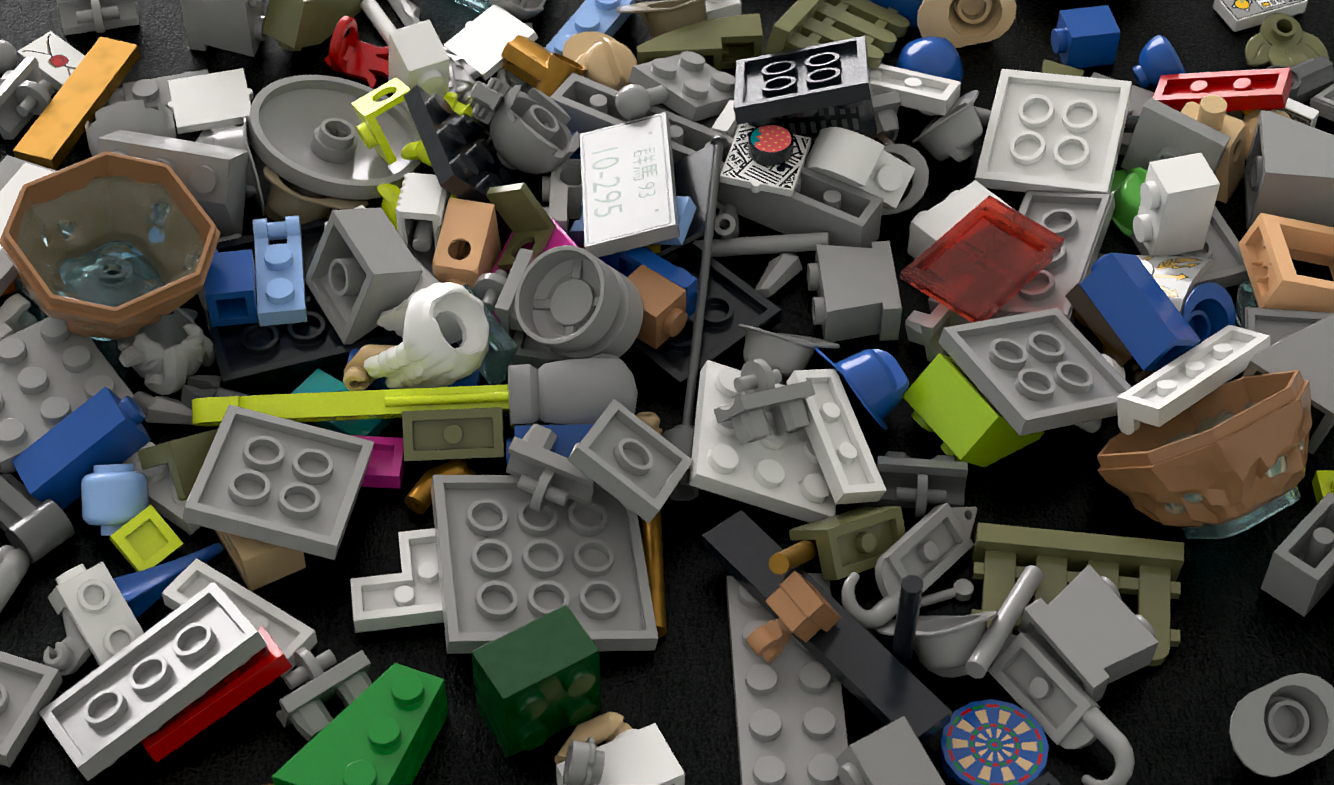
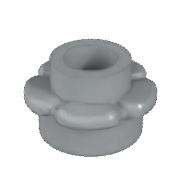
(583, 763)

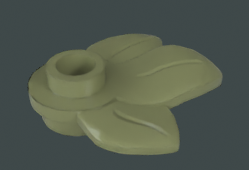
(1282, 48)

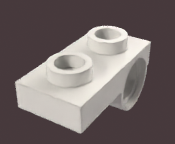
(563, 193)

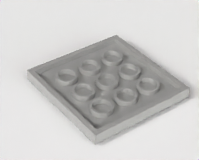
(517, 564)

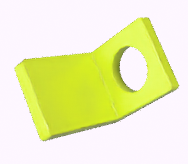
(368, 109)

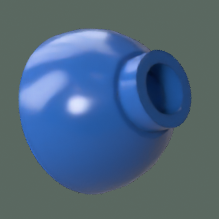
(1156, 60)

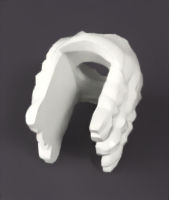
(428, 326)

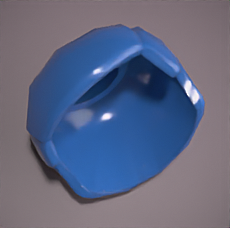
(932, 57)

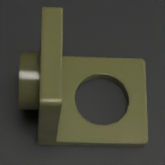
(524, 218)

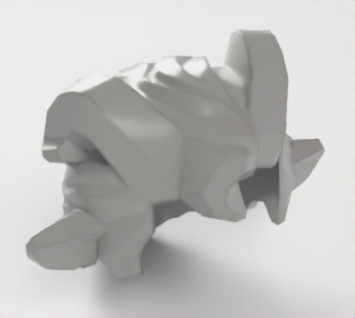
(168, 351)

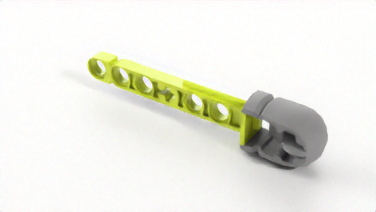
(551, 395)

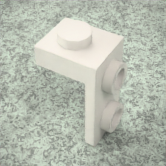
(96, 609)

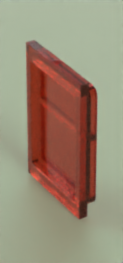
(983, 260)

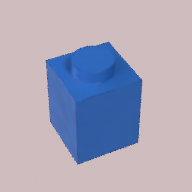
(1086, 37)
(231, 289)

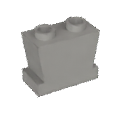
(224, 24)
(855, 292)
(1091, 632)

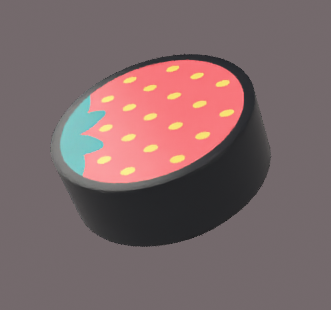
(770, 144)

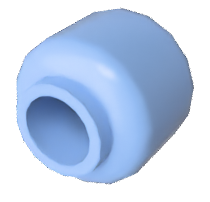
(113, 496)

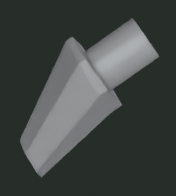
(778, 273)
(163, 409)

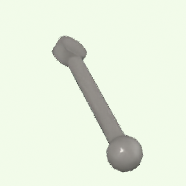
(961, 591)

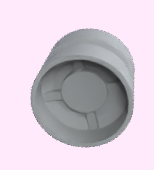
(578, 304)

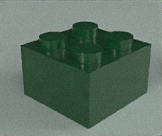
(537, 681)

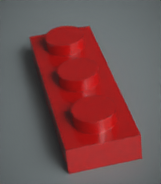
(1240, 89)
(219, 699)

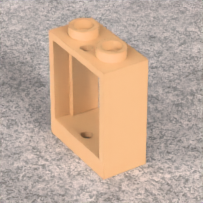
(1268, 260)

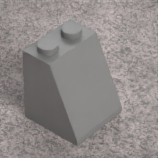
(1289, 171)
(1313, 354)

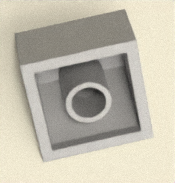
(360, 270)

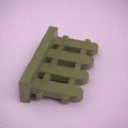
(835, 20)
(1132, 564)

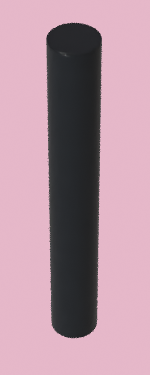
(907, 619)

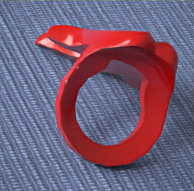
(356, 57)

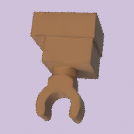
(799, 611)

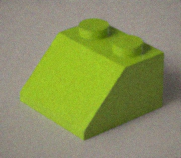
(962, 416)

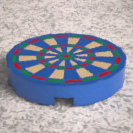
(993, 745)

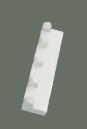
(1188, 378)

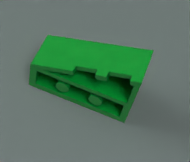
(376, 737)

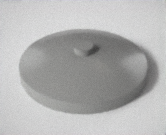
(310, 137)

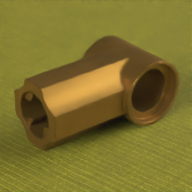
(537, 65)

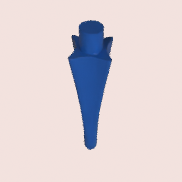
(146, 586)

